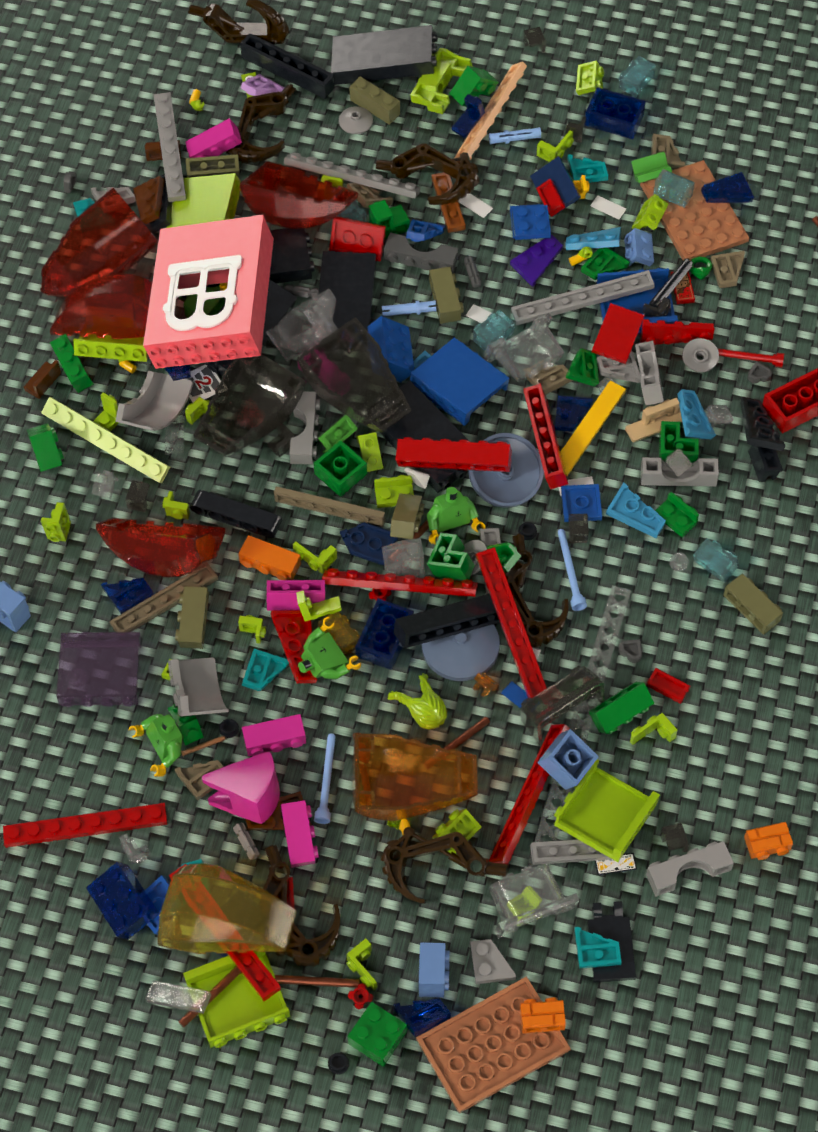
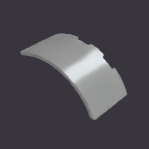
(158, 402)
(196, 686)

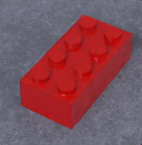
(793, 402)

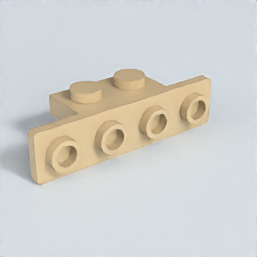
(652, 417)

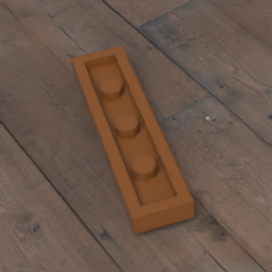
(451, 211)

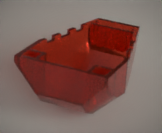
(292, 198)
(106, 306)
(161, 548)

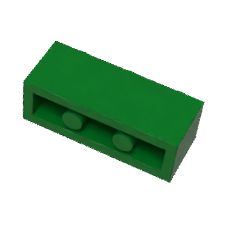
(71, 364)
(621, 707)

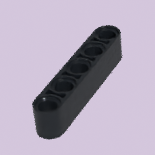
(236, 514)

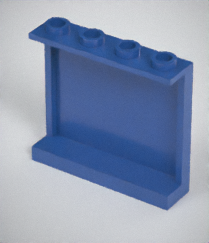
(636, 301)
(458, 380)

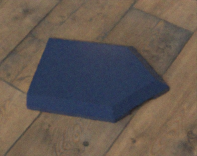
(367, 541)

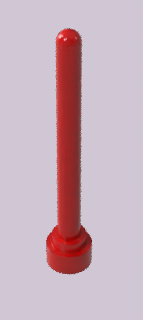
(776, 359)

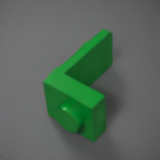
(187, 725)

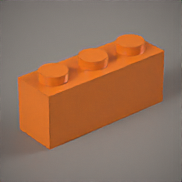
(269, 558)

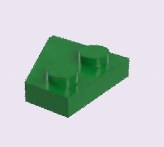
(604, 261)
(584, 368)

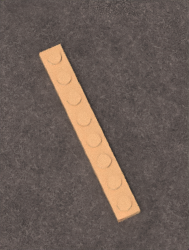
(492, 109)

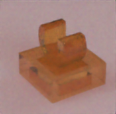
(486, 682)

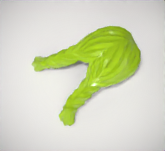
(428, 710)

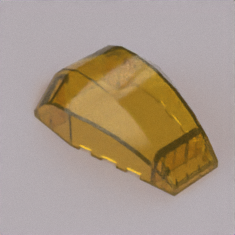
(221, 912)

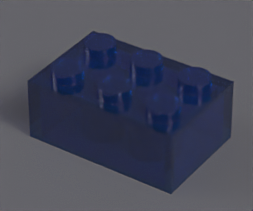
(615, 113)
(377, 640)
(122, 900)

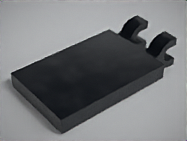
(618, 929)

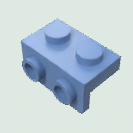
(639, 247)

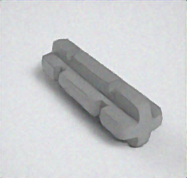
(246, 841)

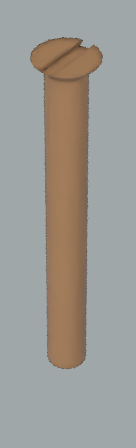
(203, 745)

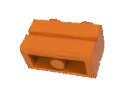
(768, 841)
(542, 1015)

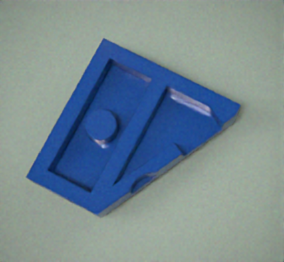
(423, 231)

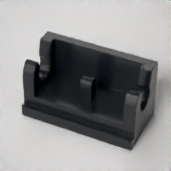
(765, 462)

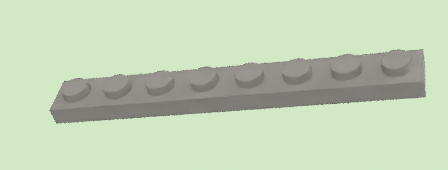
(169, 147)
(356, 176)
(583, 297)

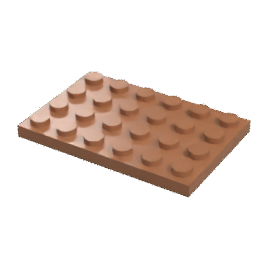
(700, 226)
(486, 1047)

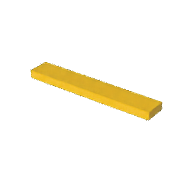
(591, 425)

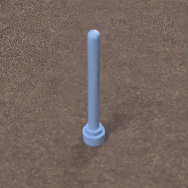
(578, 601)
(322, 814)

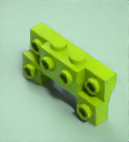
(431, 86)

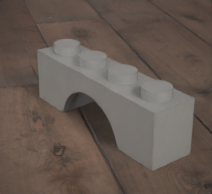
(649, 373)
(302, 446)
(657, 472)
(712, 859)

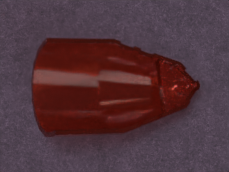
(98, 244)

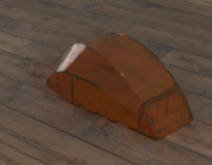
(408, 778)

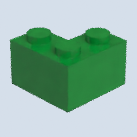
(473, 82)
(393, 218)
(670, 440)
(44, 446)
(449, 558)

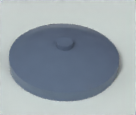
(511, 487)
(463, 654)

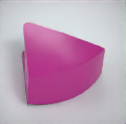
(246, 788)

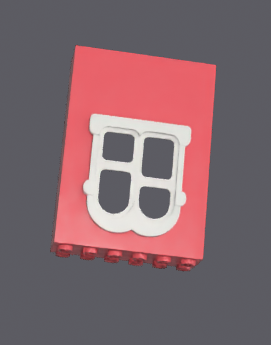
(202, 256)

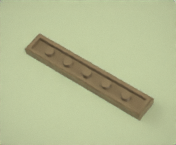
(329, 506)
(161, 601)

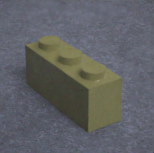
(375, 100)
(212, 166)
(446, 295)
(407, 516)
(753, 603)
(192, 617)

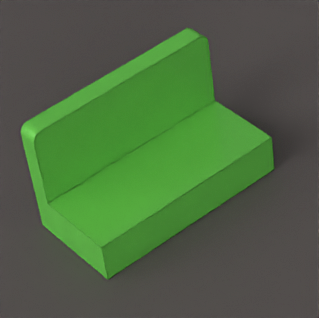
(649, 167)
(338, 431)

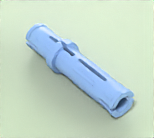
(508, 136)
(409, 308)

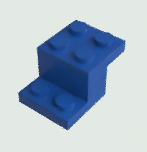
(530, 222)

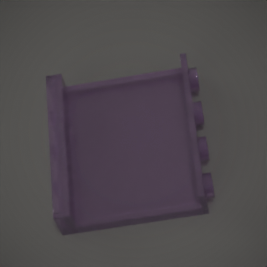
(98, 669)

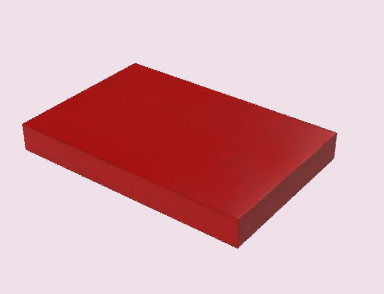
(357, 237)
(618, 333)

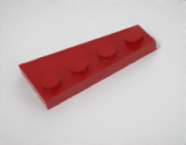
(674, 333)
(293, 634)

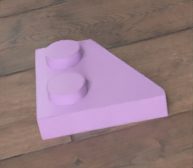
(260, 85)

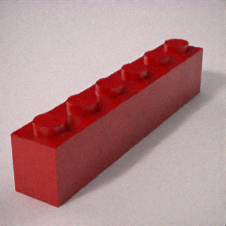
(545, 436)
(454, 455)

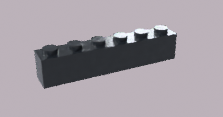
(287, 66)
(445, 621)

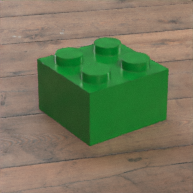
(340, 468)
(377, 1034)

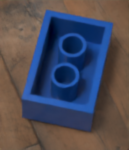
(395, 346)

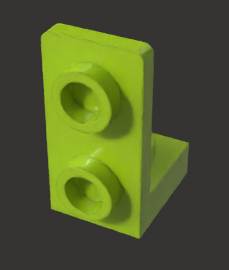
(549, 152)
(108, 416)
(370, 451)
(318, 563)
(319, 609)
(663, 725)
(358, 953)

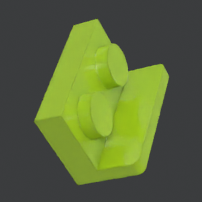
(589, 77)
(650, 213)
(388, 489)
(58, 525)
(461, 822)

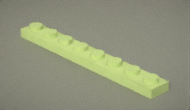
(105, 440)

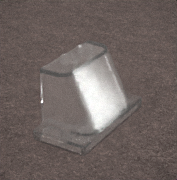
(304, 325)
(527, 351)
(528, 898)

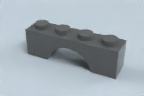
(399, 251)

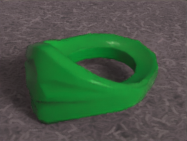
(701, 272)

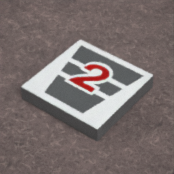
(204, 383)

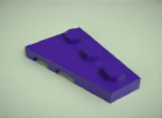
(534, 261)

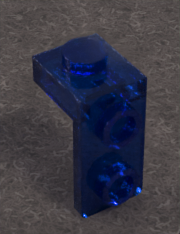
(470, 117)

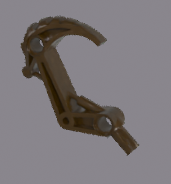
(219, 21)
(256, 108)
(424, 156)
(544, 630)
(459, 842)
(320, 945)

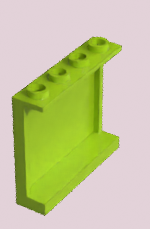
(207, 200)
(109, 348)
(605, 812)
(238, 1006)

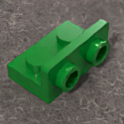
(678, 514)
(507, 555)

